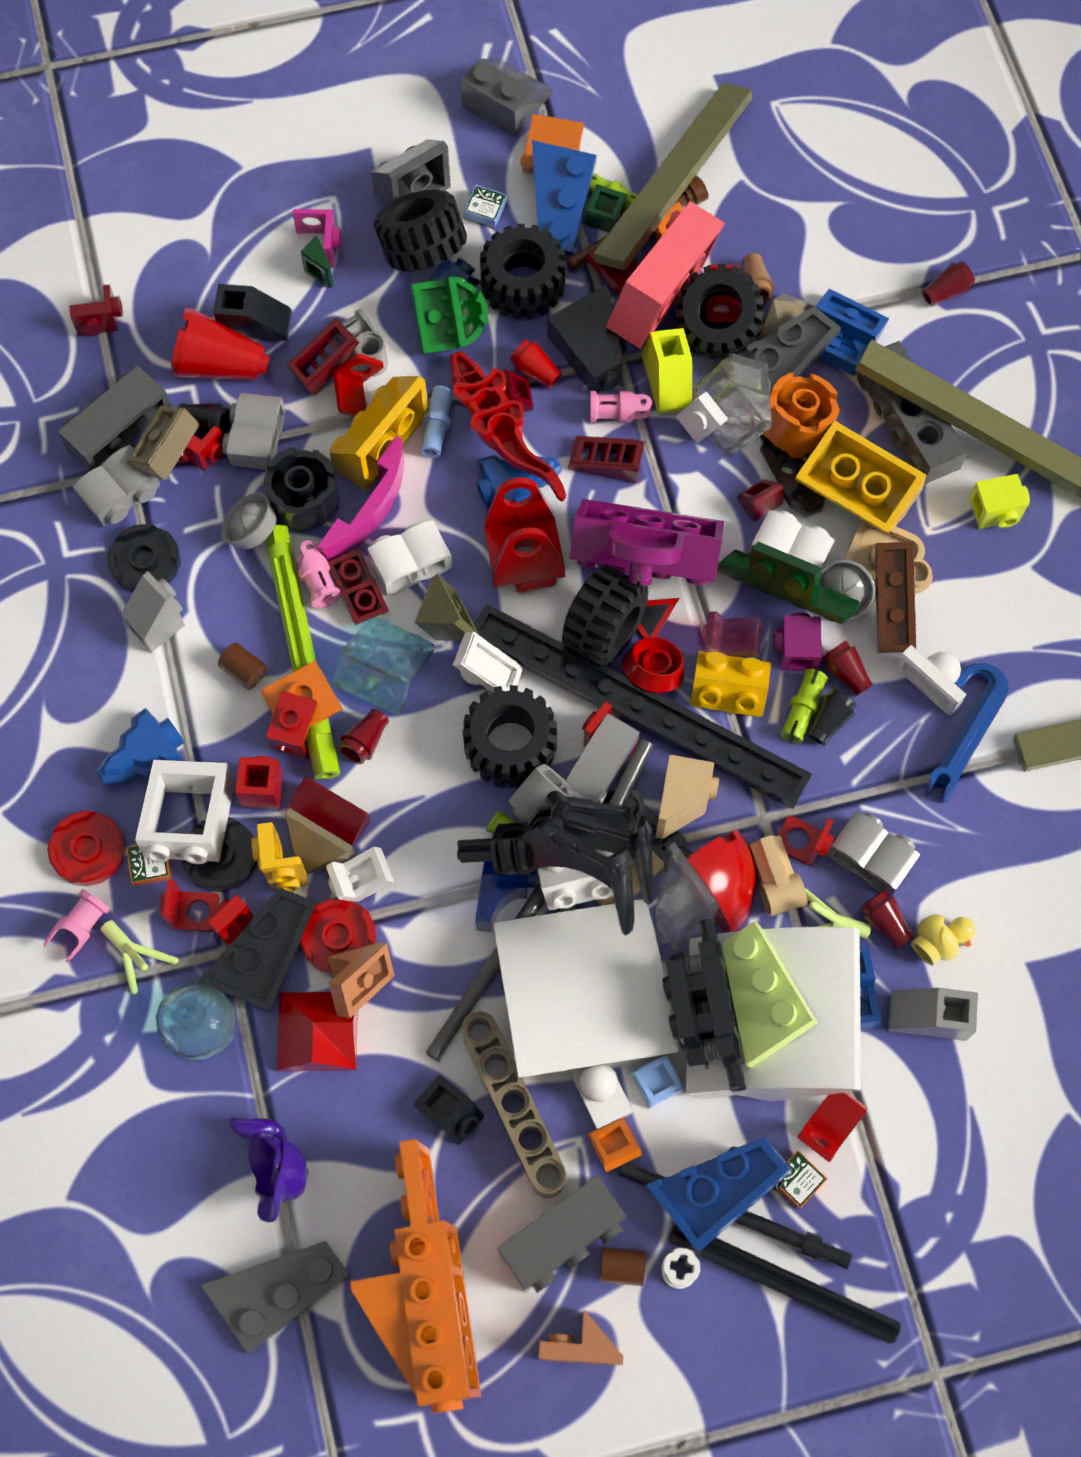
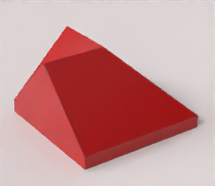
(313, 1035)

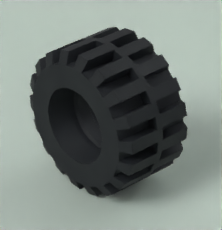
(420, 230)
(522, 249)
(712, 284)
(604, 615)
(509, 708)

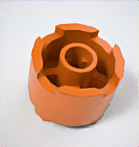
(801, 413)

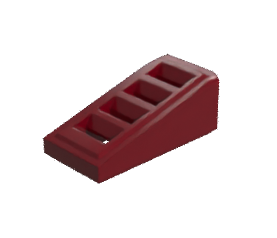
(314, 348)
(617, 470)

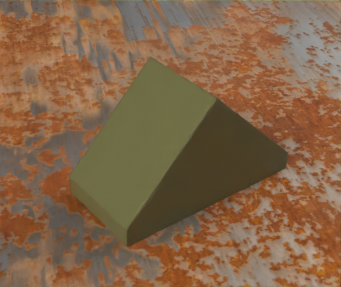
(444, 612)

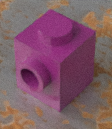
(799, 642)

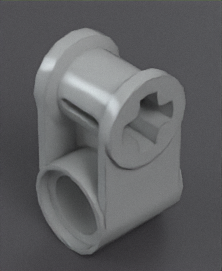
(368, 337)

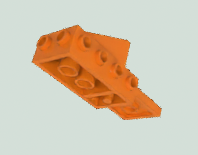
(425, 1306)

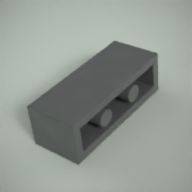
(113, 418)
(562, 1235)

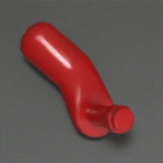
(530, 586)

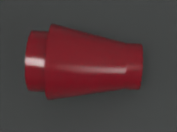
(949, 283)
(848, 668)
(362, 739)
(886, 917)

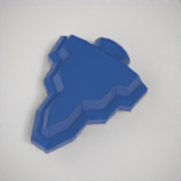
(497, 471)
(138, 747)

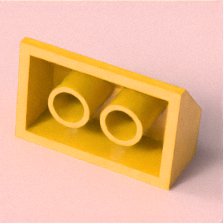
(393, 412)
(862, 478)

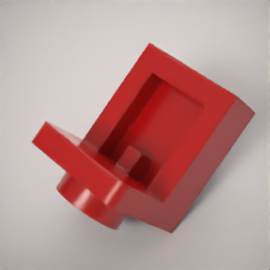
(204, 451)
(230, 919)

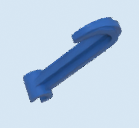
(973, 729)

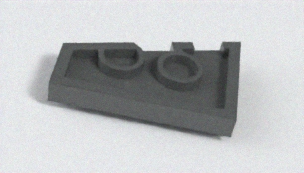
(275, 1293)

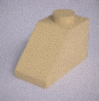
(685, 793)

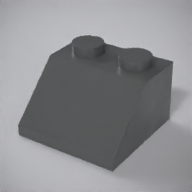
(502, 94)
(414, 170)

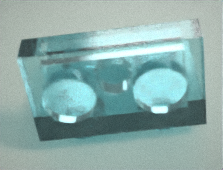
(381, 664)

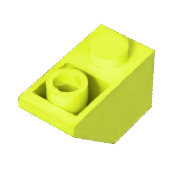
(669, 369)

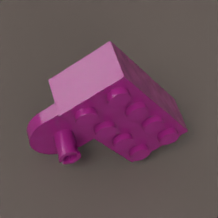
(646, 542)

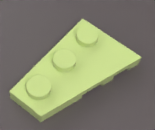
(763, 995)

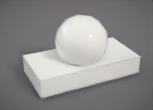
(485, 664)
(934, 677)
(601, 1094)

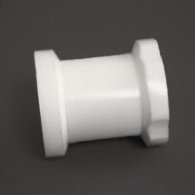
(669, 1275)

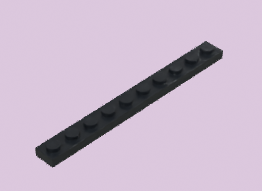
(643, 708)

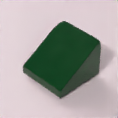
(604, 208)
(316, 262)

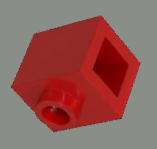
(259, 782)

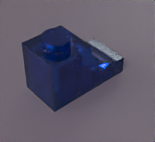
(499, 891)

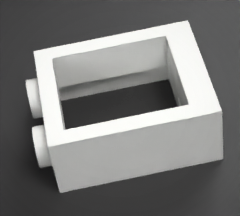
(186, 778)

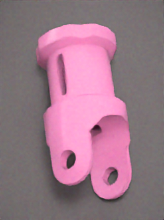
(619, 406)
(315, 573)
(80, 920)

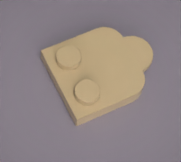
(862, 551)

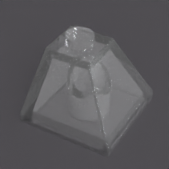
(681, 901)

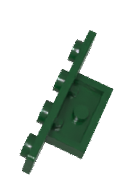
(789, 580)

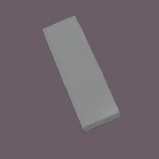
(603, 758)

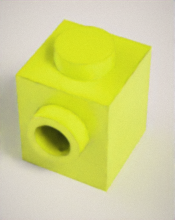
(999, 501)

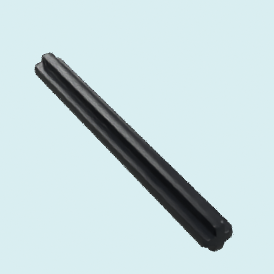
(794, 1286)

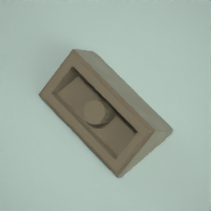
(163, 442)

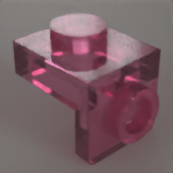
(733, 636)

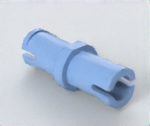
(436, 421)

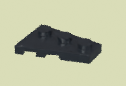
(263, 952)

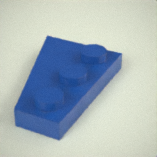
(561, 190)
(718, 1191)

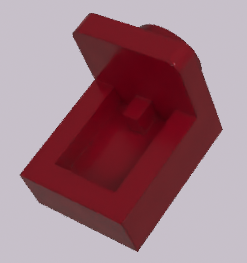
(97, 317)

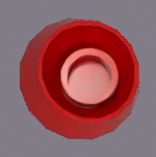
(654, 665)

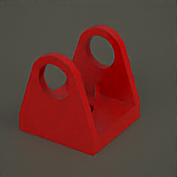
(522, 524)

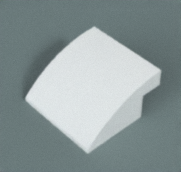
(583, 989)
(825, 1057)

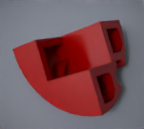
(730, 877)

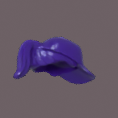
(275, 1163)

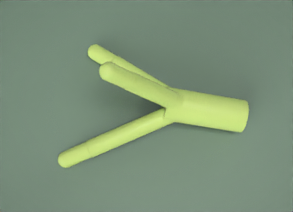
(836, 919)
(130, 951)

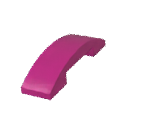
(346, 538)

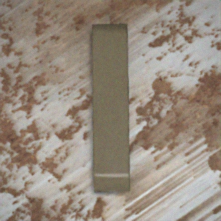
(509, 1084)

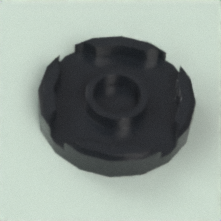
(143, 550)
(235, 861)

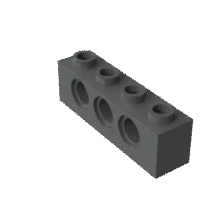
(935, 459)

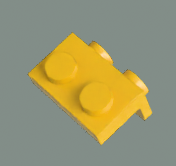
(730, 683)
(278, 871)

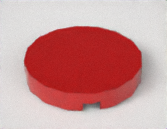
(86, 848)
(335, 929)

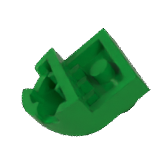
(447, 314)

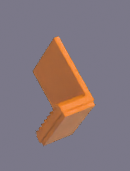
(551, 131)
(309, 683)

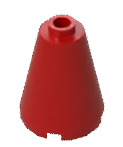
(215, 351)

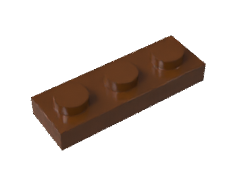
(895, 596)

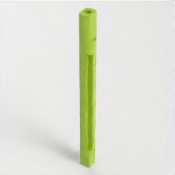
(299, 642)

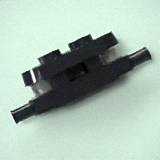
(689, 1023)

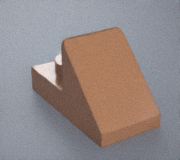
(359, 976)
(594, 1347)

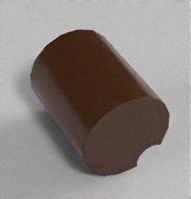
(242, 665)
(622, 1266)

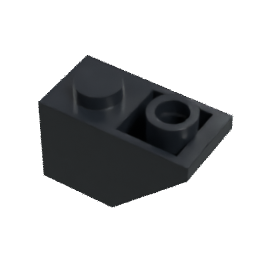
(252, 312)

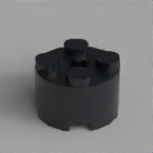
(301, 488)

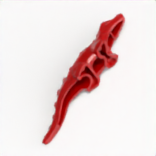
(497, 418)

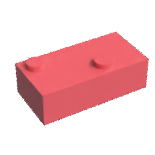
(658, 279)

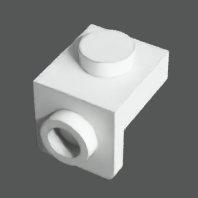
(701, 417)
(359, 875)

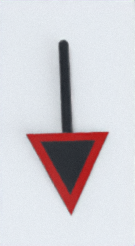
(655, 616)

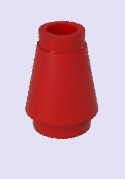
(535, 364)

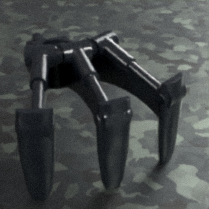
(567, 837)

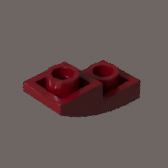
(357, 587)

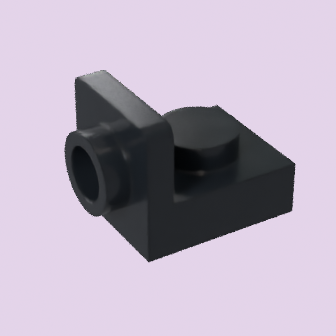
(449, 1109)

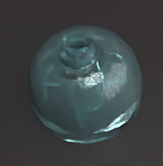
(198, 1036)

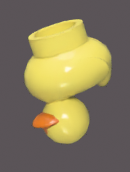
(938, 941)

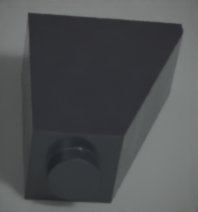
(586, 342)

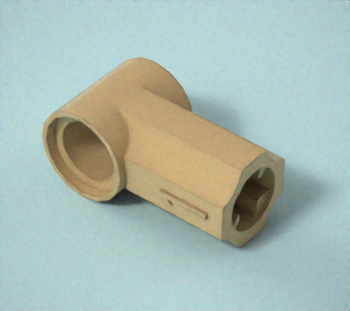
(780, 886)

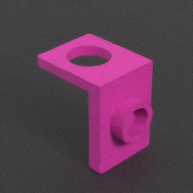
(332, 236)

